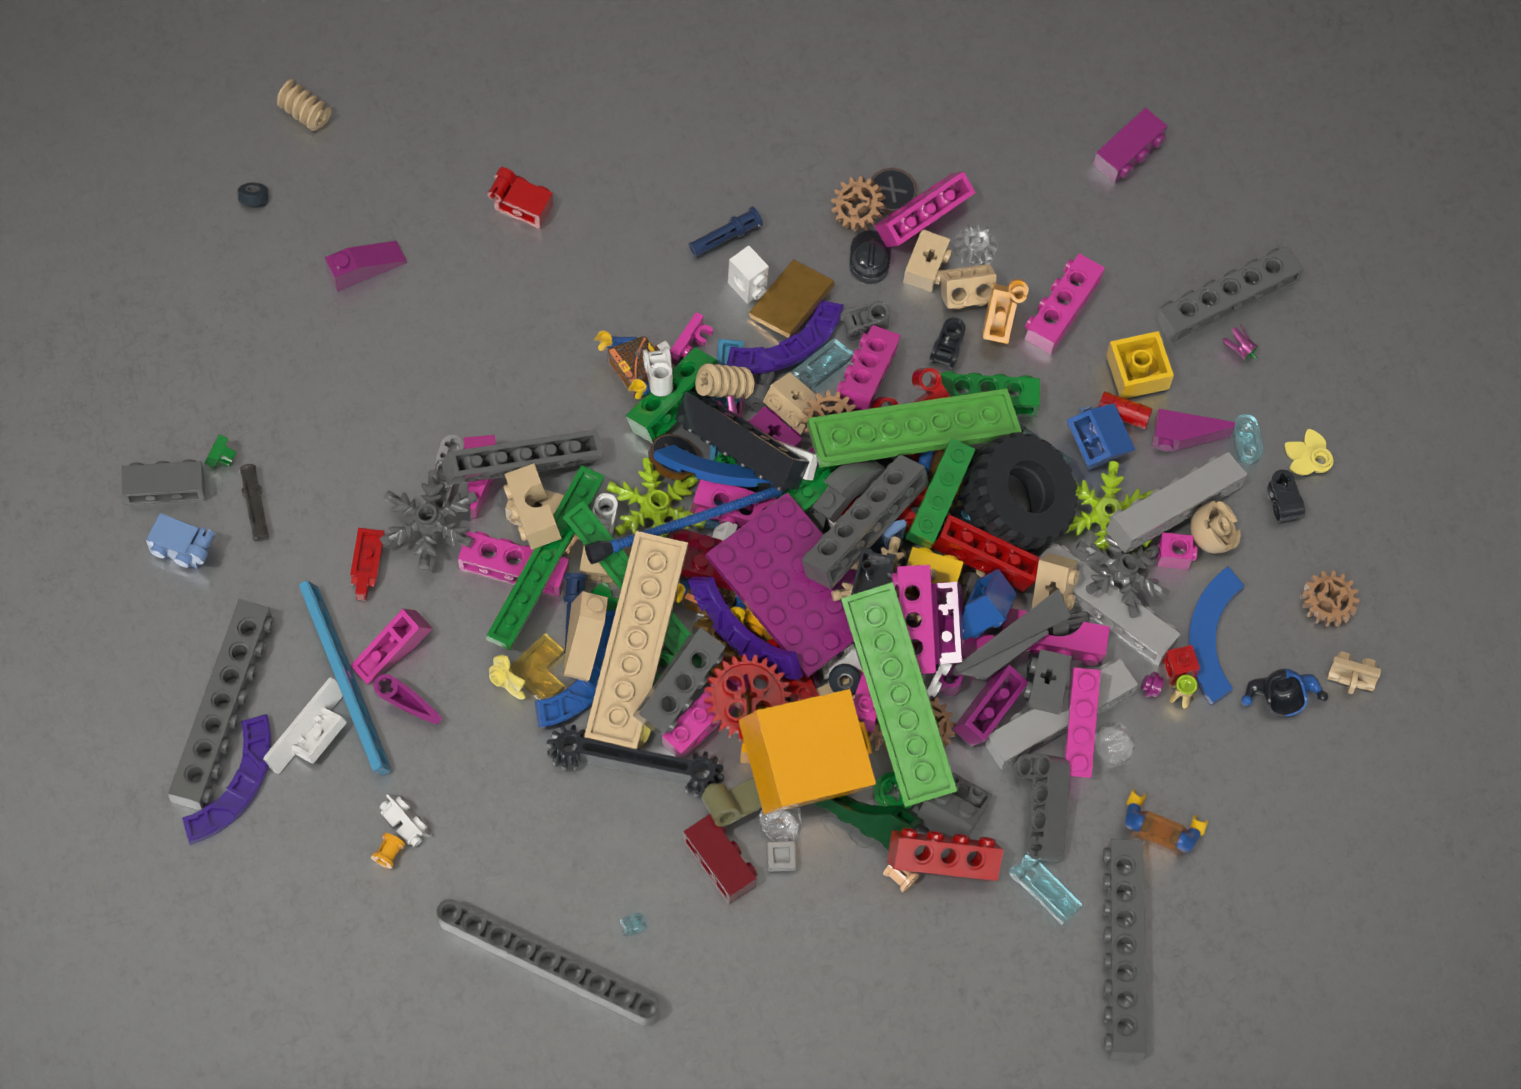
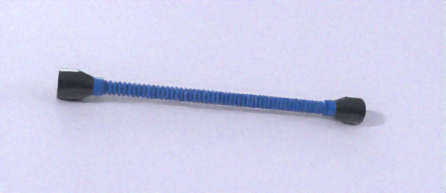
(601, 550)

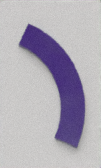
(793, 349)
(737, 635)
(241, 789)

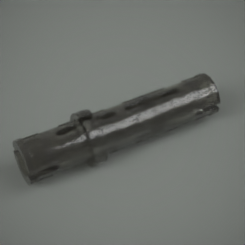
(252, 493)

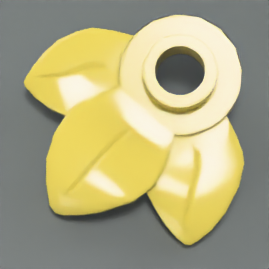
(1305, 454)
(503, 677)

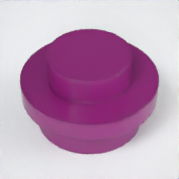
(1152, 685)

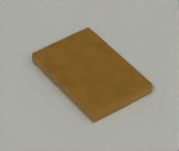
(791, 298)

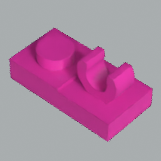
(691, 332)

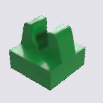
(220, 453)

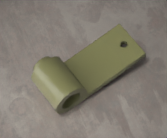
(733, 804)

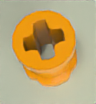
(388, 850)

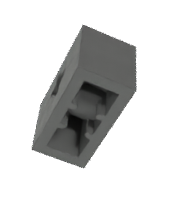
(1056, 669)

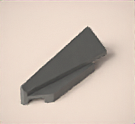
(1015, 639)

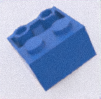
(1100, 435)
(987, 604)

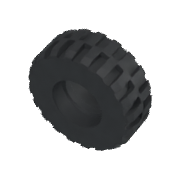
(1045, 478)

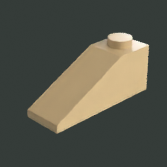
(584, 635)

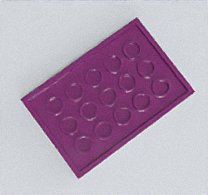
(768, 576)

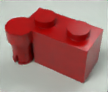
(520, 198)

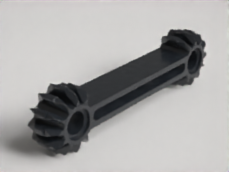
(633, 760)

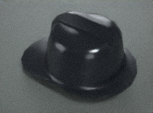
(869, 257)

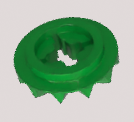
(883, 787)

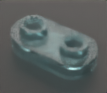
(1247, 441)

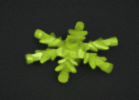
(1109, 501)
(655, 503)

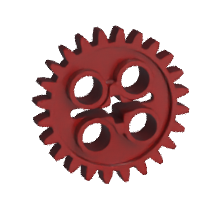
(723, 698)

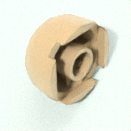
(1215, 528)

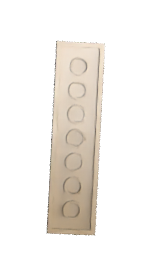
(636, 638)

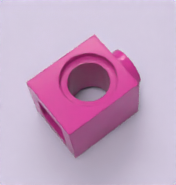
(1168, 558)

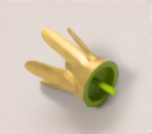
(1185, 687)

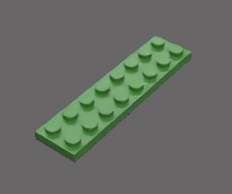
(911, 427)
(899, 694)

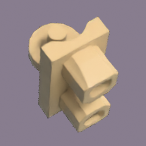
(1354, 674)

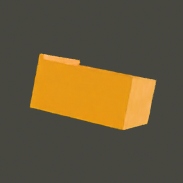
(807, 751)

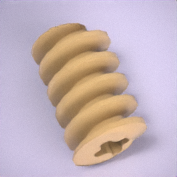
(303, 105)
(724, 381)

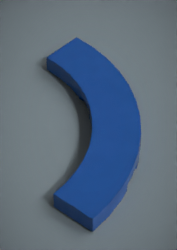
(707, 469)
(1203, 633)
(580, 693)

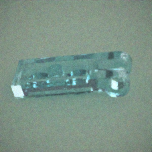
(823, 364)
(1046, 889)

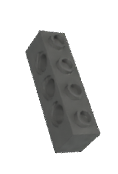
(650, 710)

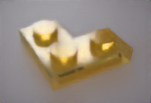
(534, 667)

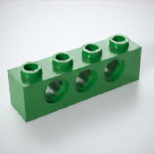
(1027, 388)
(657, 414)
(940, 493)

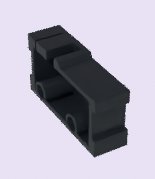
(879, 572)

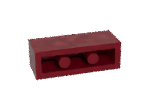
(720, 858)

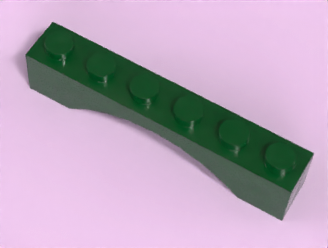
(871, 820)

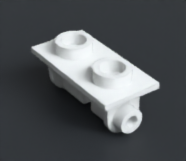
(413, 825)

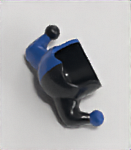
(1284, 691)

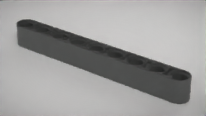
(555, 973)

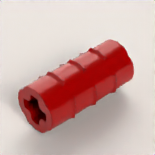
(1129, 411)

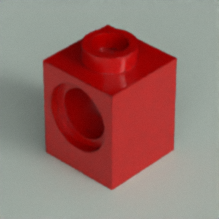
(1180, 662)

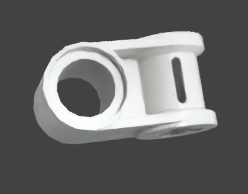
(659, 371)
(609, 518)

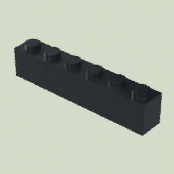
(742, 441)

